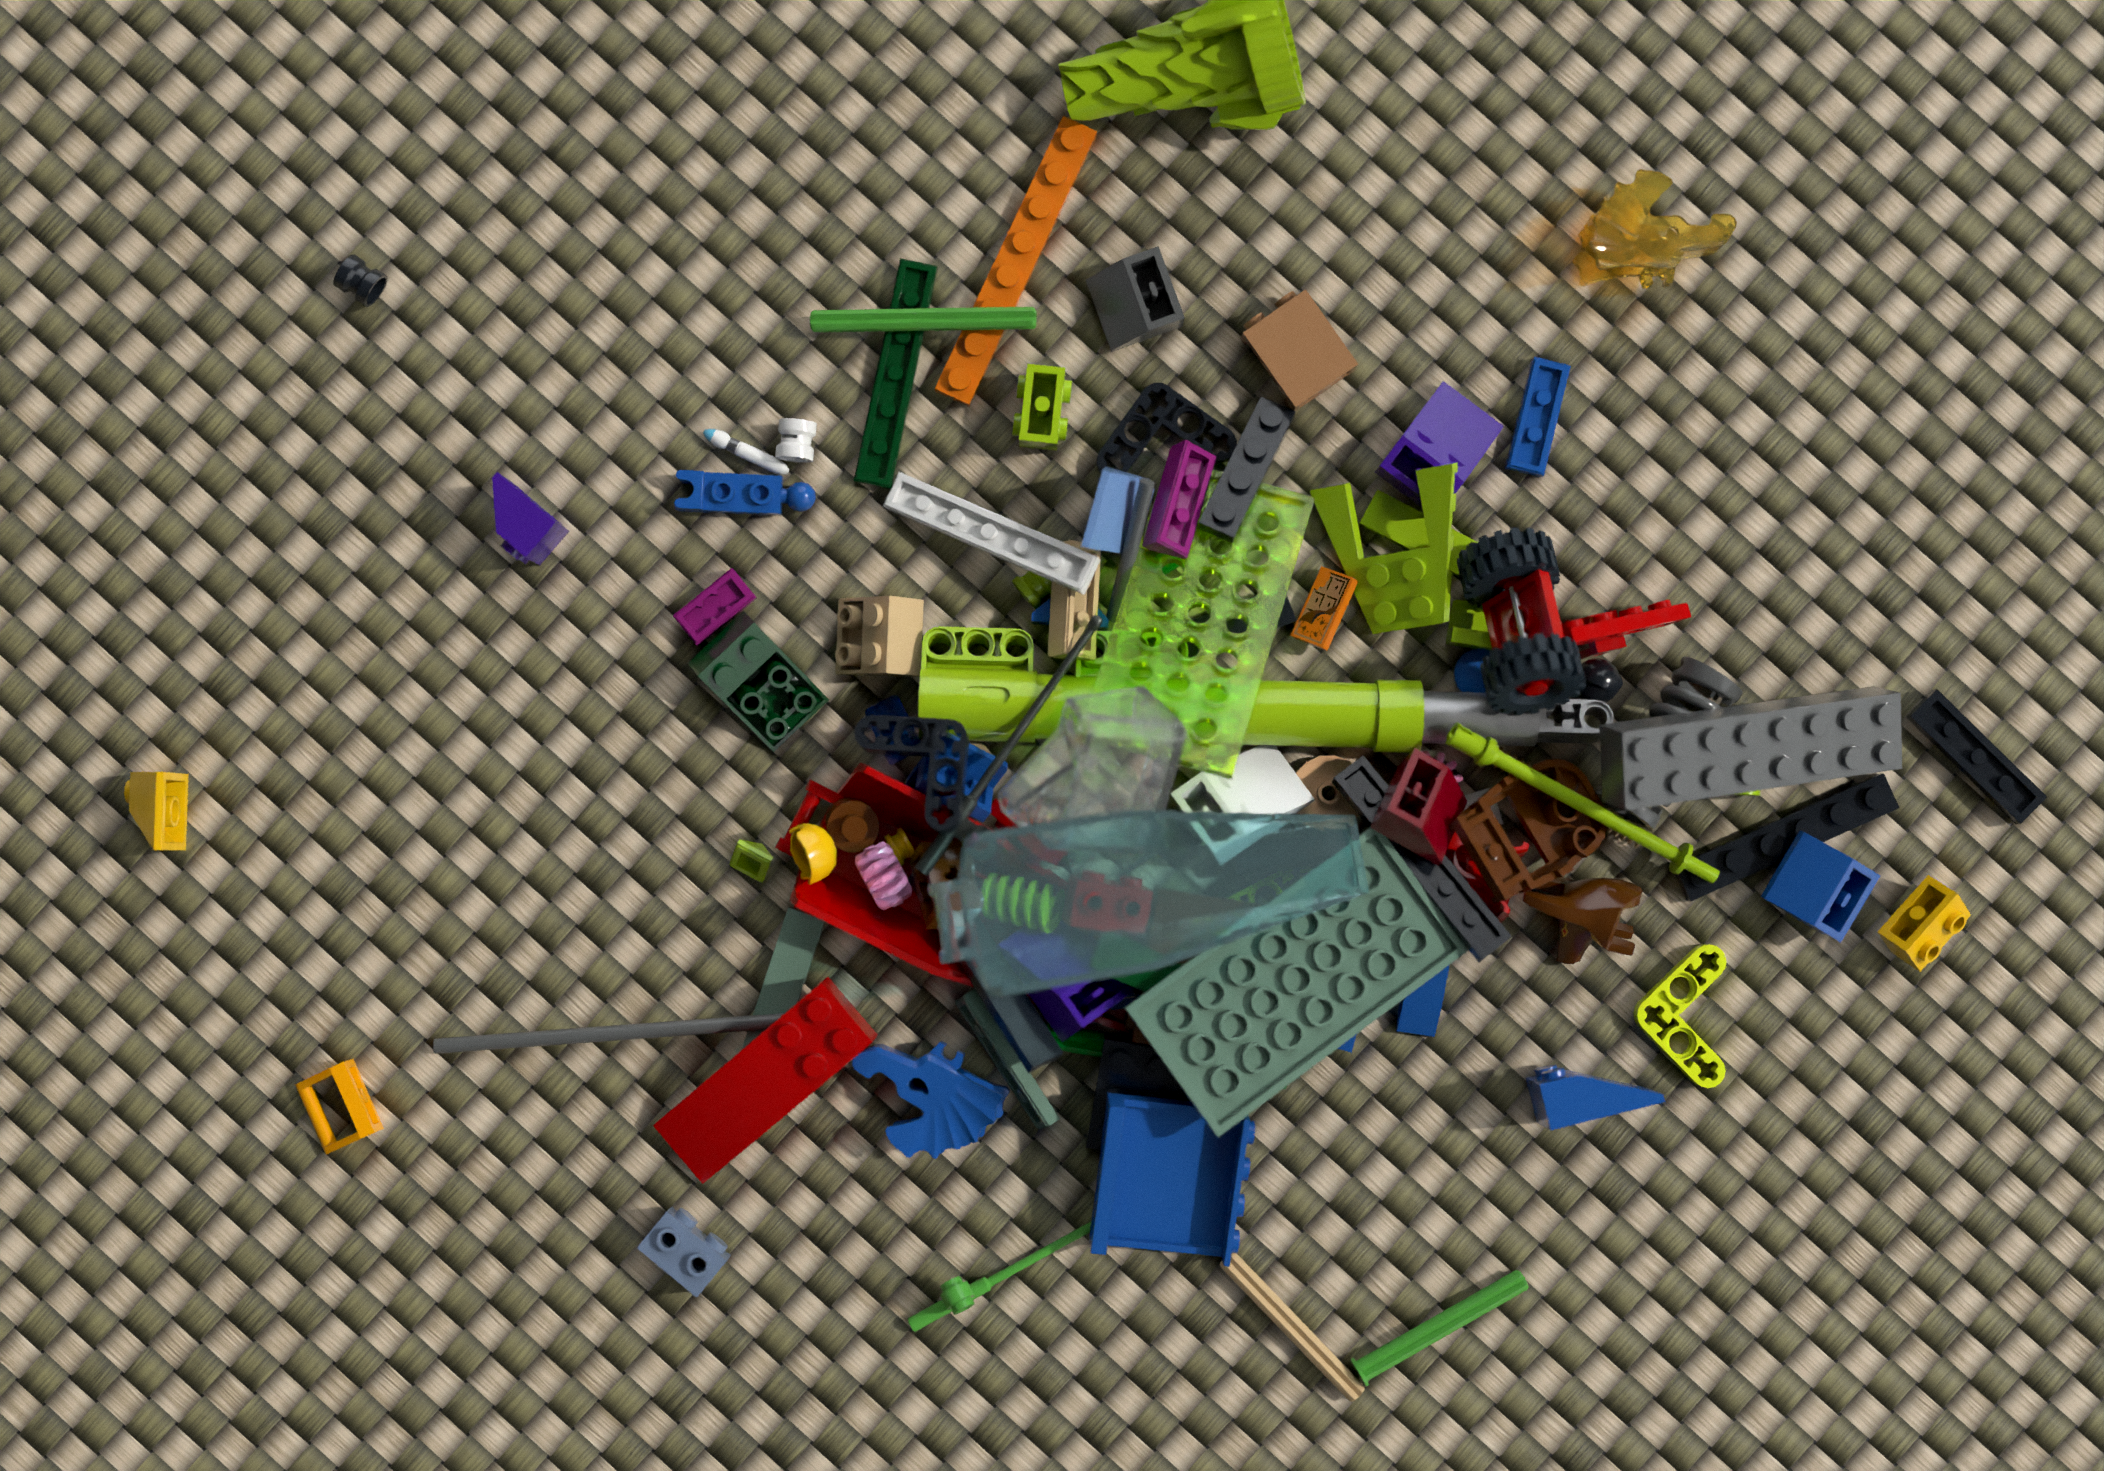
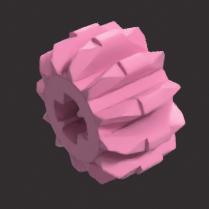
(883, 875)

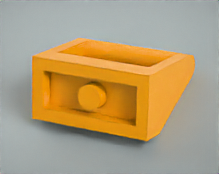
(355, 1098)

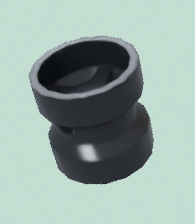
(360, 280)

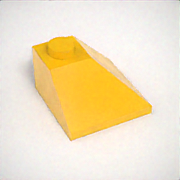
(159, 807)

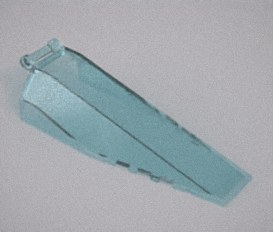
(1137, 890)

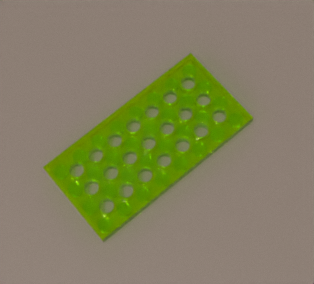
(1212, 637)

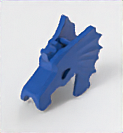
(953, 1104)

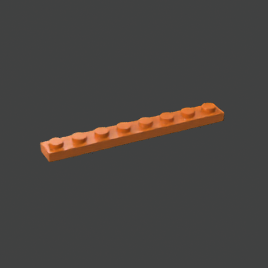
(1018, 256)

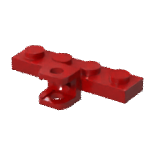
(1607, 630)

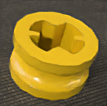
(900, 845)

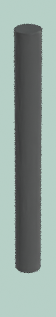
(1131, 545)

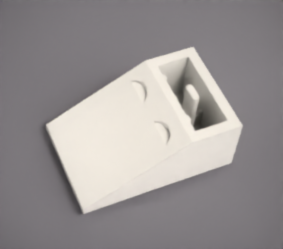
(1259, 785)

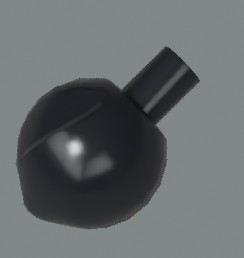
(1601, 680)

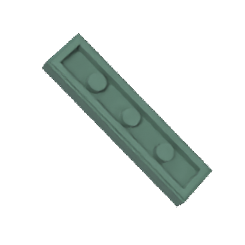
(1006, 1060)

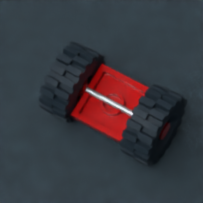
(1530, 656)

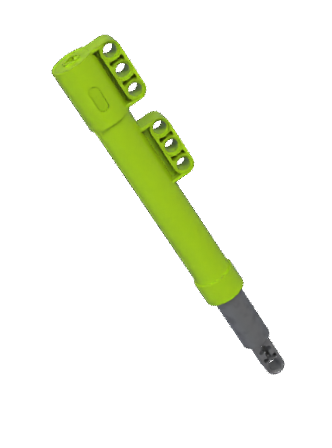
(1390, 716)

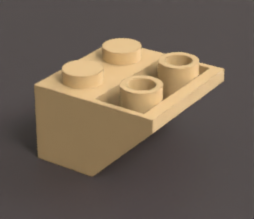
(879, 636)

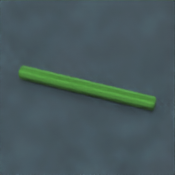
(923, 319)

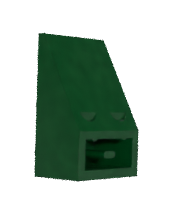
(758, 681)

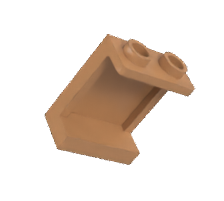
(1299, 349)

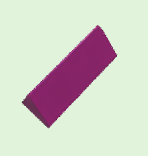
(1179, 500)

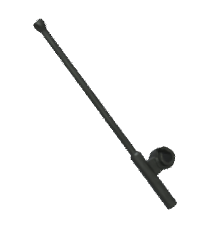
(967, 827)

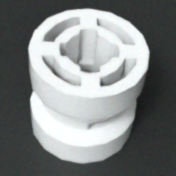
(796, 440)

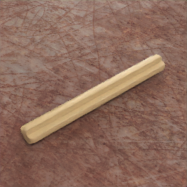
(1293, 1328)

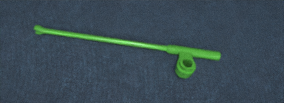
(959, 1295)

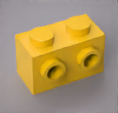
(1924, 923)

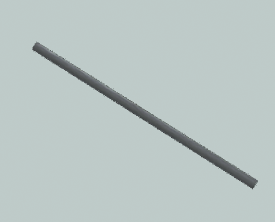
(604, 1033)

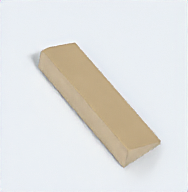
(1071, 614)

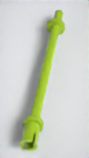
(1486, 752)

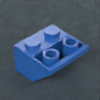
(1820, 886)

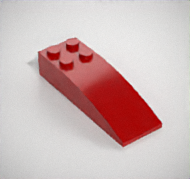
(766, 1080)

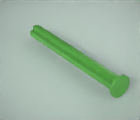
(1440, 1326)

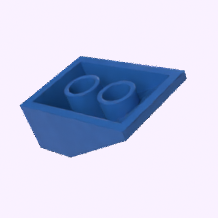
(1571, 1097)

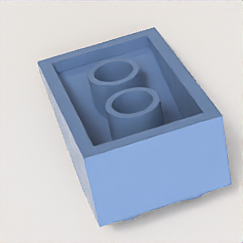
(1111, 511)

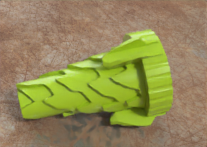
(1202, 57)

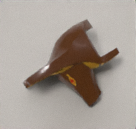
(1588, 912)

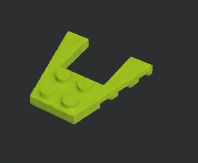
(1402, 586)

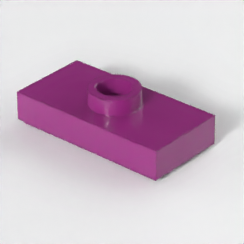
(714, 607)

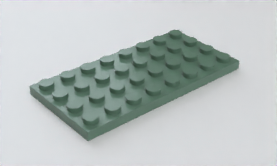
(1284, 998)

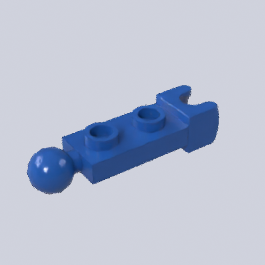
(742, 493)

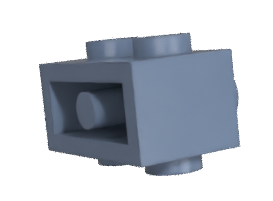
(680, 1255)

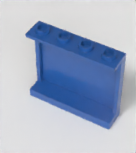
(1168, 1179)

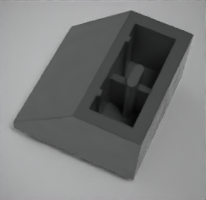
(1135, 299)

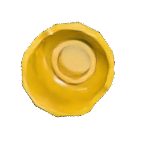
(813, 851)

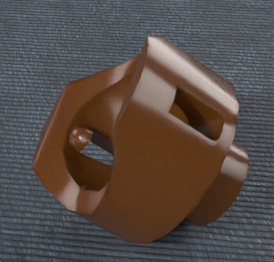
(852, 824)

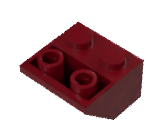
(1421, 806)

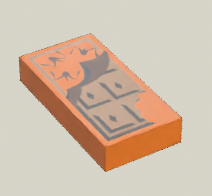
(1324, 608)

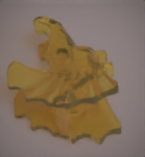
(1634, 243)

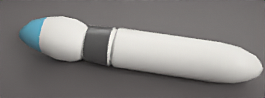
(724, 441)

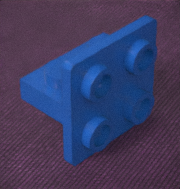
(976, 766)

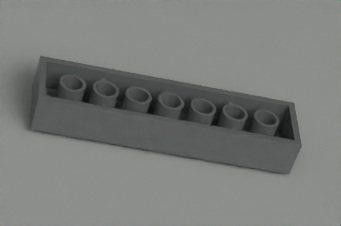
(1750, 747)

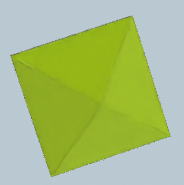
(751, 859)

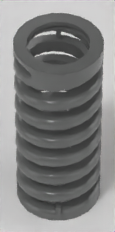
(1697, 673)

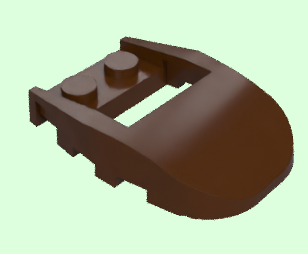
(1555, 829)

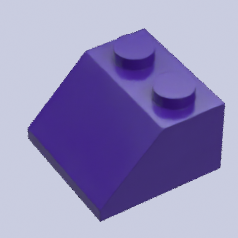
(524, 524)

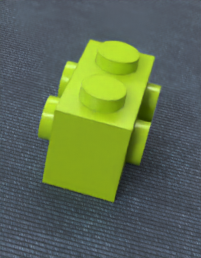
(1042, 396)

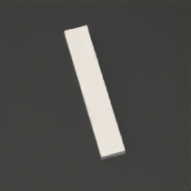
(992, 533)

